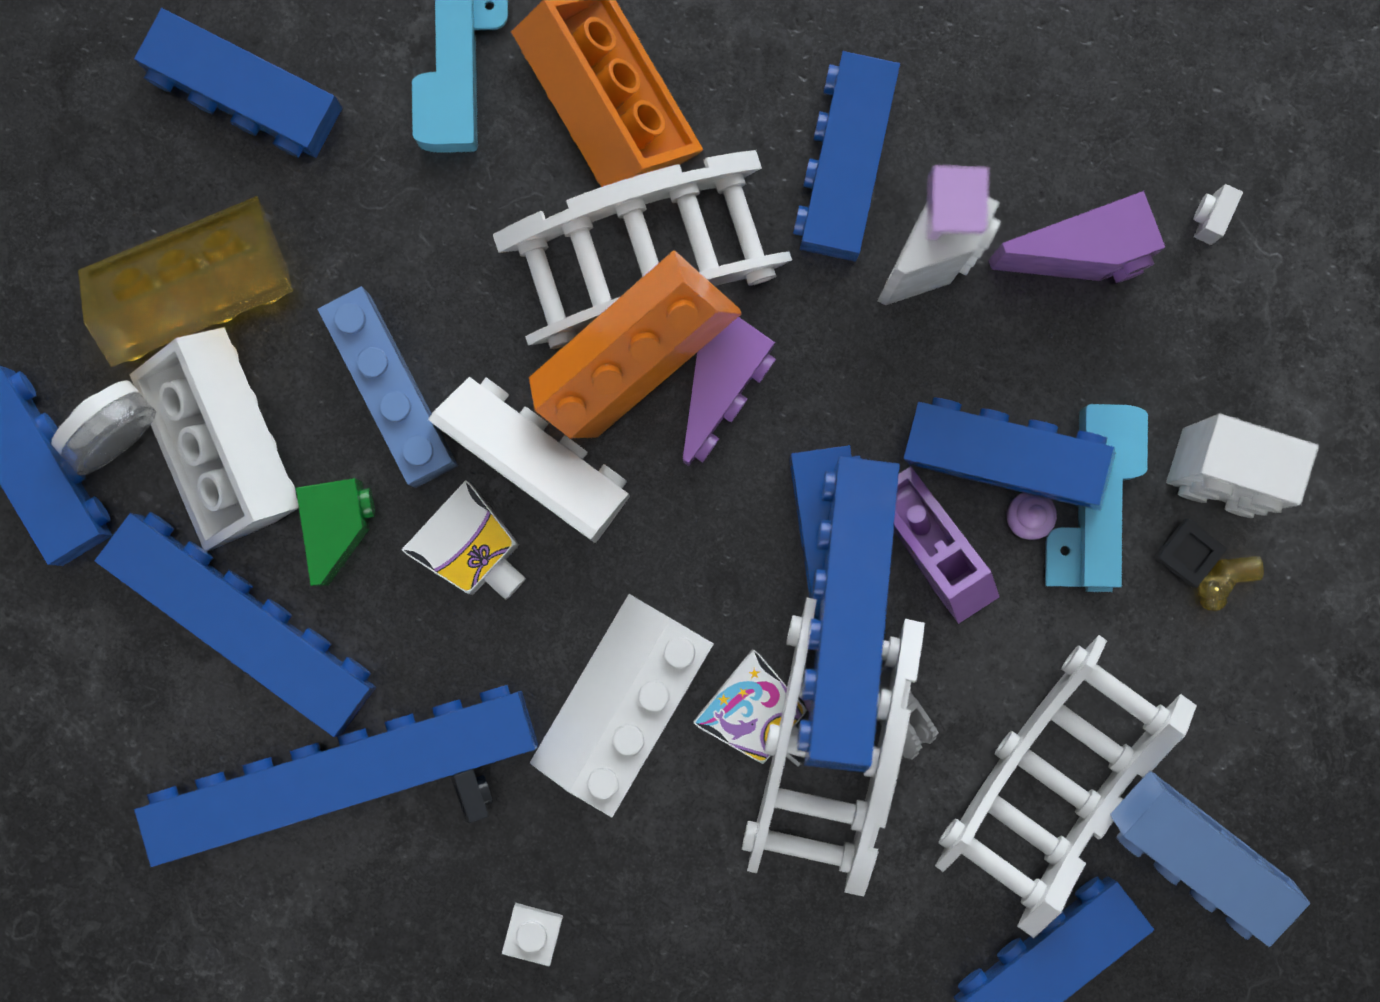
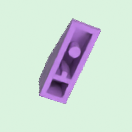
(941, 549)

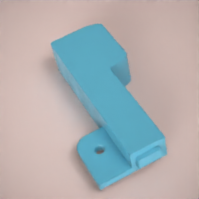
(447, 99)
(1097, 545)

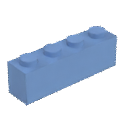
(387, 387)
(1208, 859)

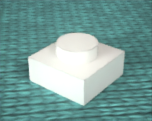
(1215, 213)
(532, 934)

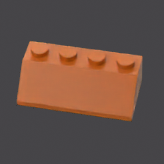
(605, 88)
(630, 349)

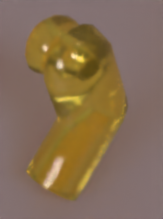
(1223, 578)

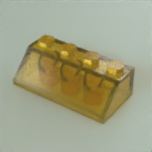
(183, 282)

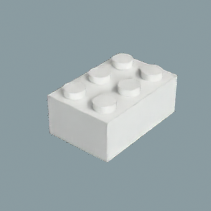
(1241, 466)

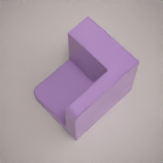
(957, 201)

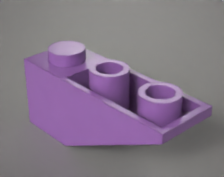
(719, 378)

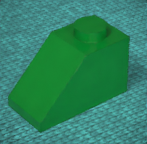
(333, 524)

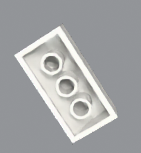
(935, 263)
(215, 438)
(531, 458)
(620, 705)

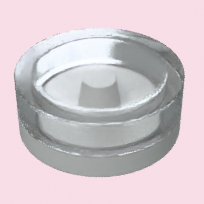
(103, 427)

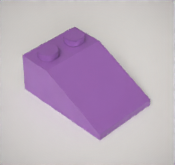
(1091, 246)

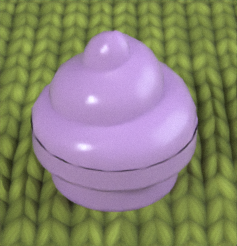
(1031, 516)

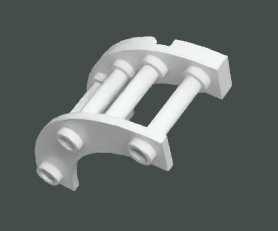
(628, 201)
(865, 816)
(1047, 897)

